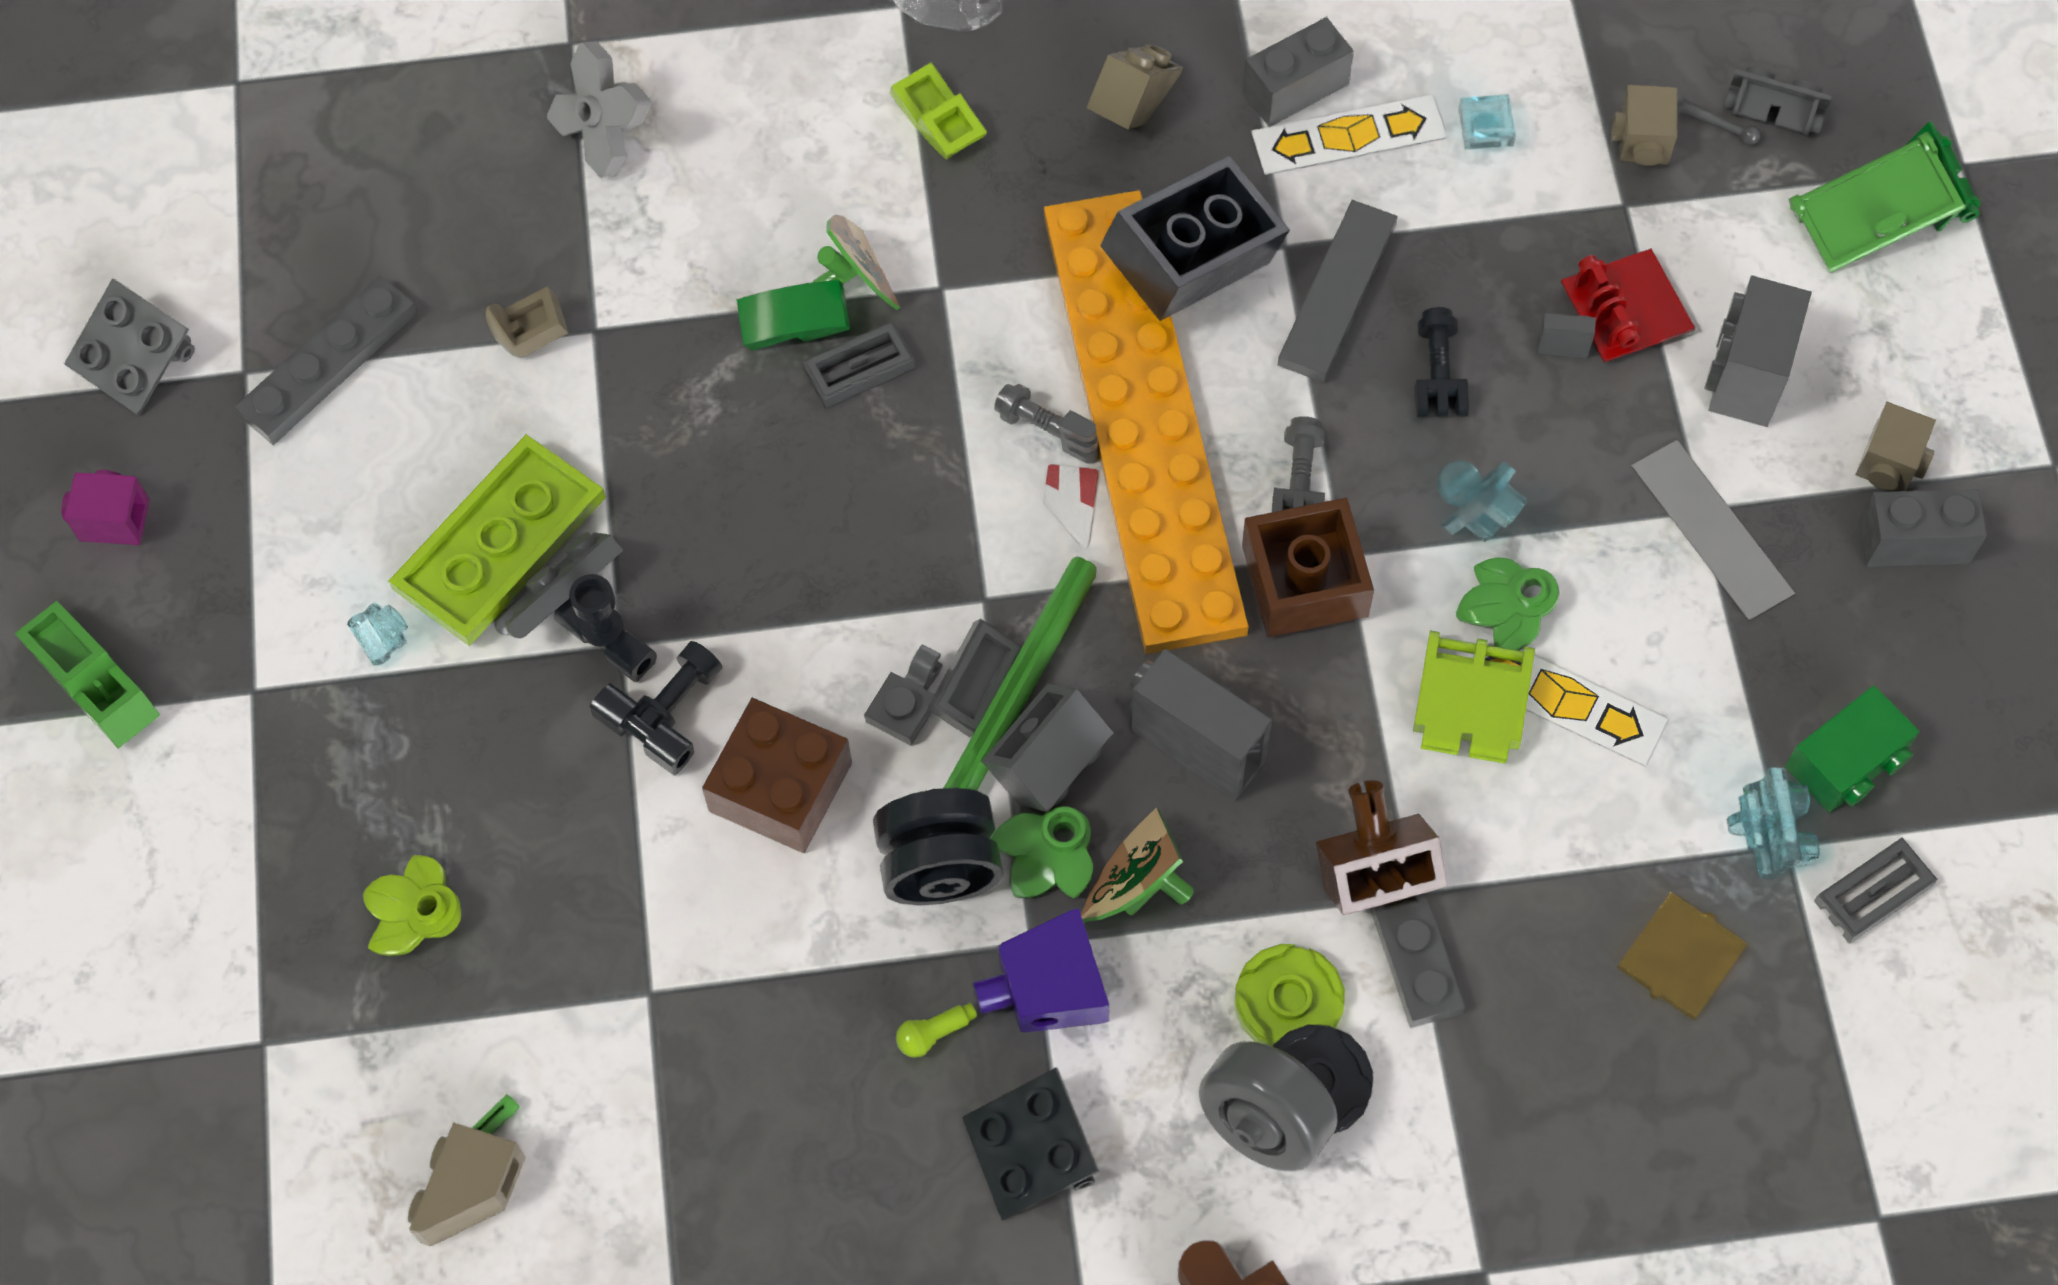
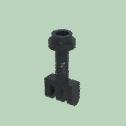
(1437, 327)

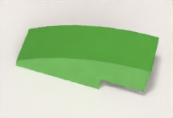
(87, 674)

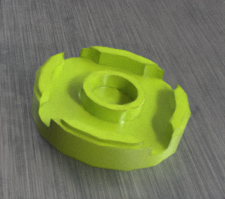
(1287, 990)

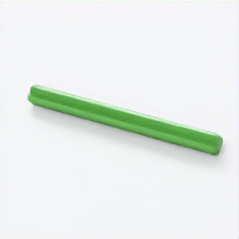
(1024, 672)

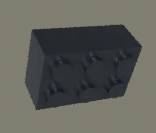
(1194, 237)

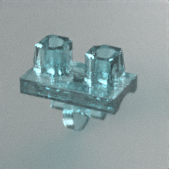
(1483, 501)
(1770, 824)

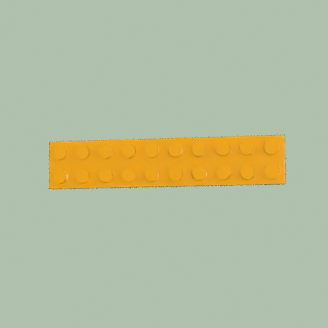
(1146, 440)

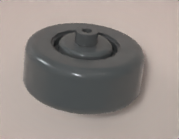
(1268, 1106)

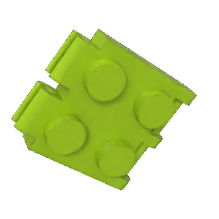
(1472, 698)

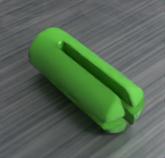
(497, 1115)

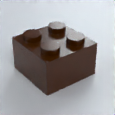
(1307, 567)
(777, 775)

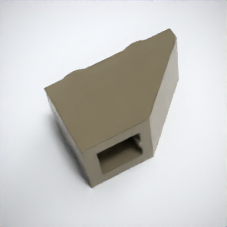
(1133, 85)
(467, 1185)

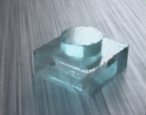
(1487, 121)

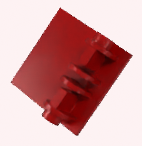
(1630, 303)

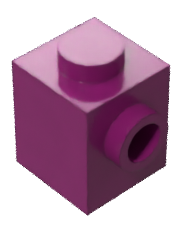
(106, 508)

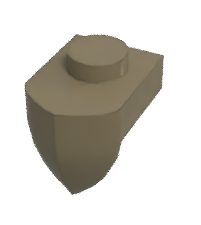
(527, 323)

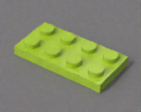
(497, 539)

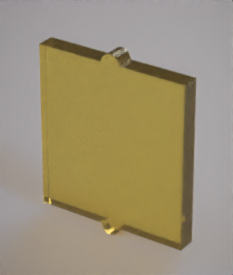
(1682, 956)

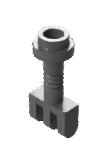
(1076, 432)
(1304, 436)

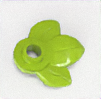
(404, 907)

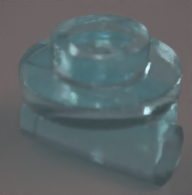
(379, 632)

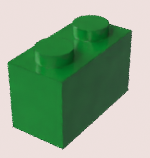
(1853, 750)

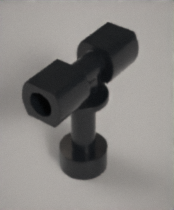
(593, 620)
(651, 718)

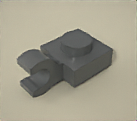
(902, 702)

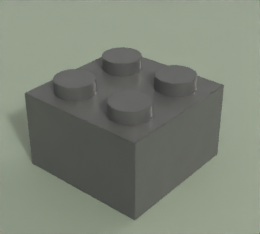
(1756, 350)

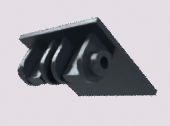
(1031, 1144)

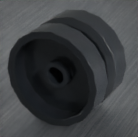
(937, 846)

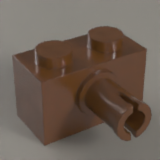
(1380, 858)

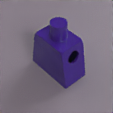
(1047, 978)

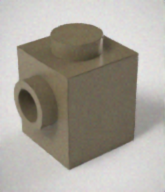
(1646, 125)
(1897, 448)

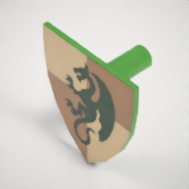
(854, 260)
(1137, 872)

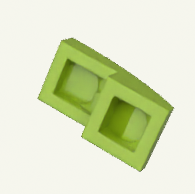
(935, 111)

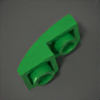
(792, 312)

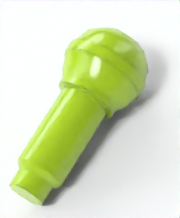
(918, 1036)

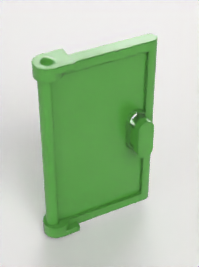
(1878, 198)

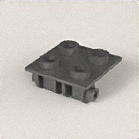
(128, 346)

